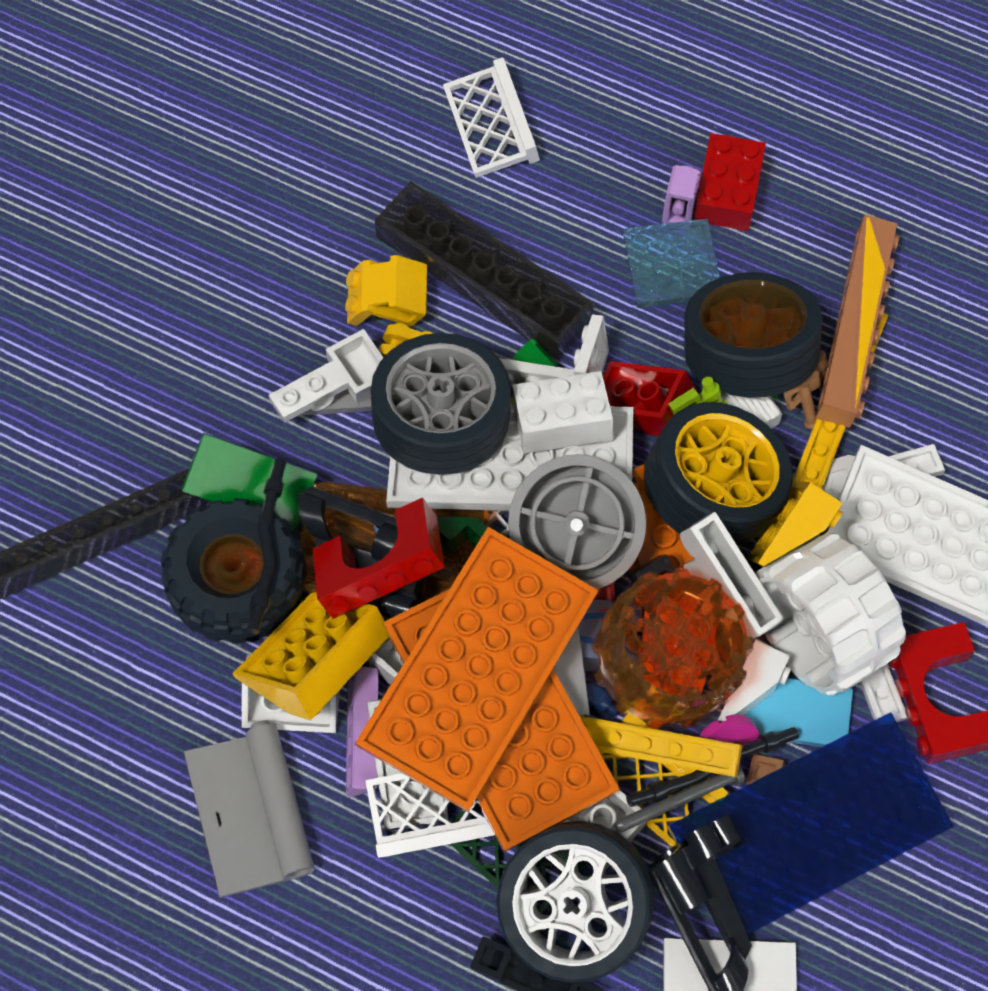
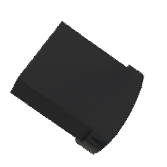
(657, 565)

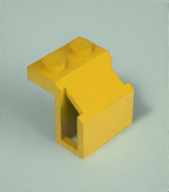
(387, 290)

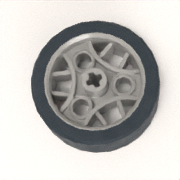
(438, 372)

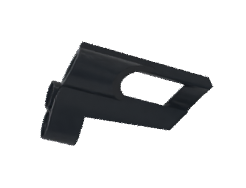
(312, 509)
(690, 876)

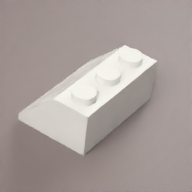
(258, 708)

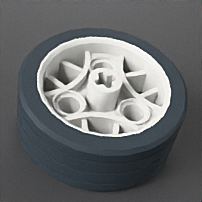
(522, 921)

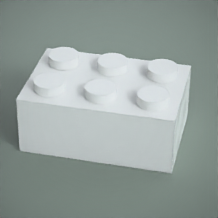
(562, 412)

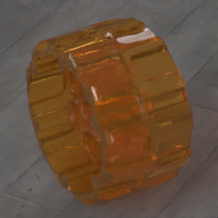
(710, 613)

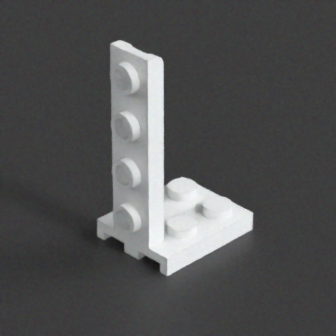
(586, 360)

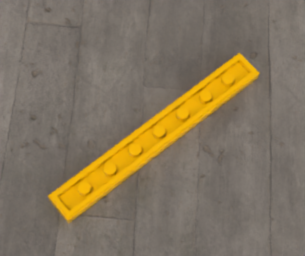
(823, 443)

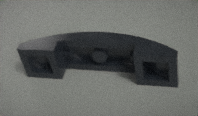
(505, 968)

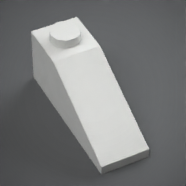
(764, 671)

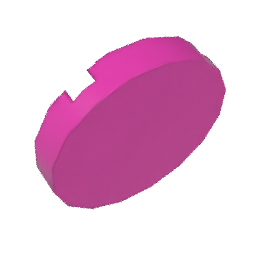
(736, 730)

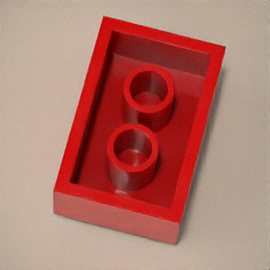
(729, 181)

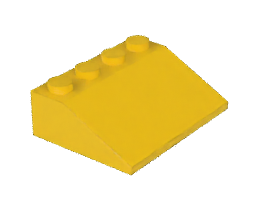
(799, 519)
(312, 656)

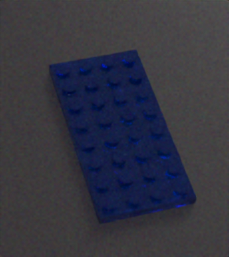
(822, 821)

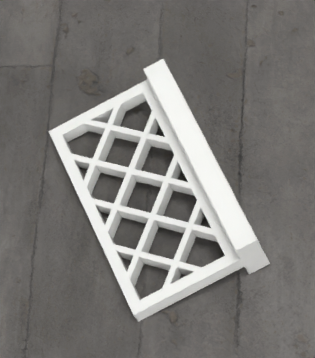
(514, 113)
(420, 838)

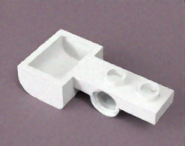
(349, 368)

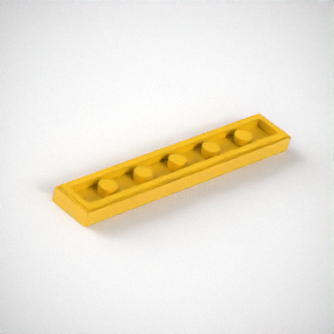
(664, 747)

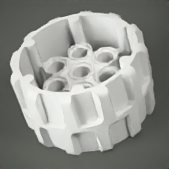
(835, 613)

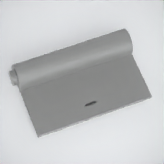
(260, 824)

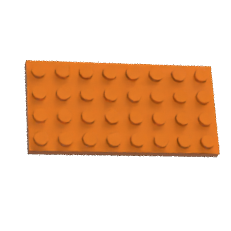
(476, 669)
(548, 765)

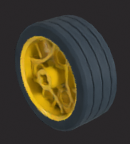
(694, 481)

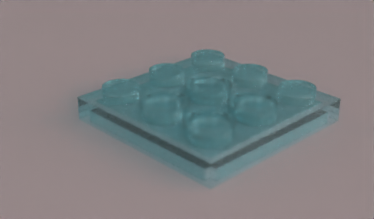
(670, 261)

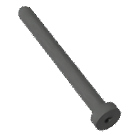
(677, 800)

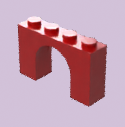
(413, 557)
(939, 734)

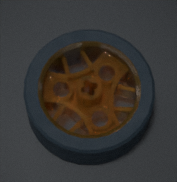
(753, 334)

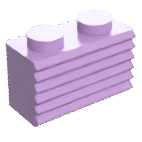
(681, 194)

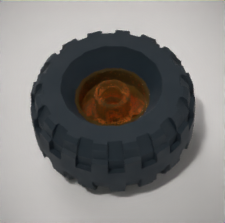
(217, 567)

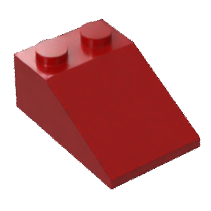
(647, 391)

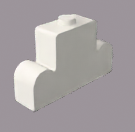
(720, 559)

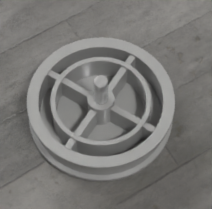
(580, 517)

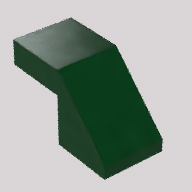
(458, 529)

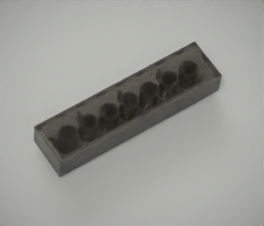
(484, 269)

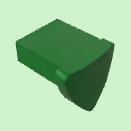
(534, 353)

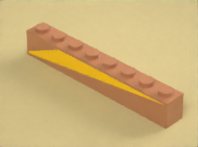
(857, 321)

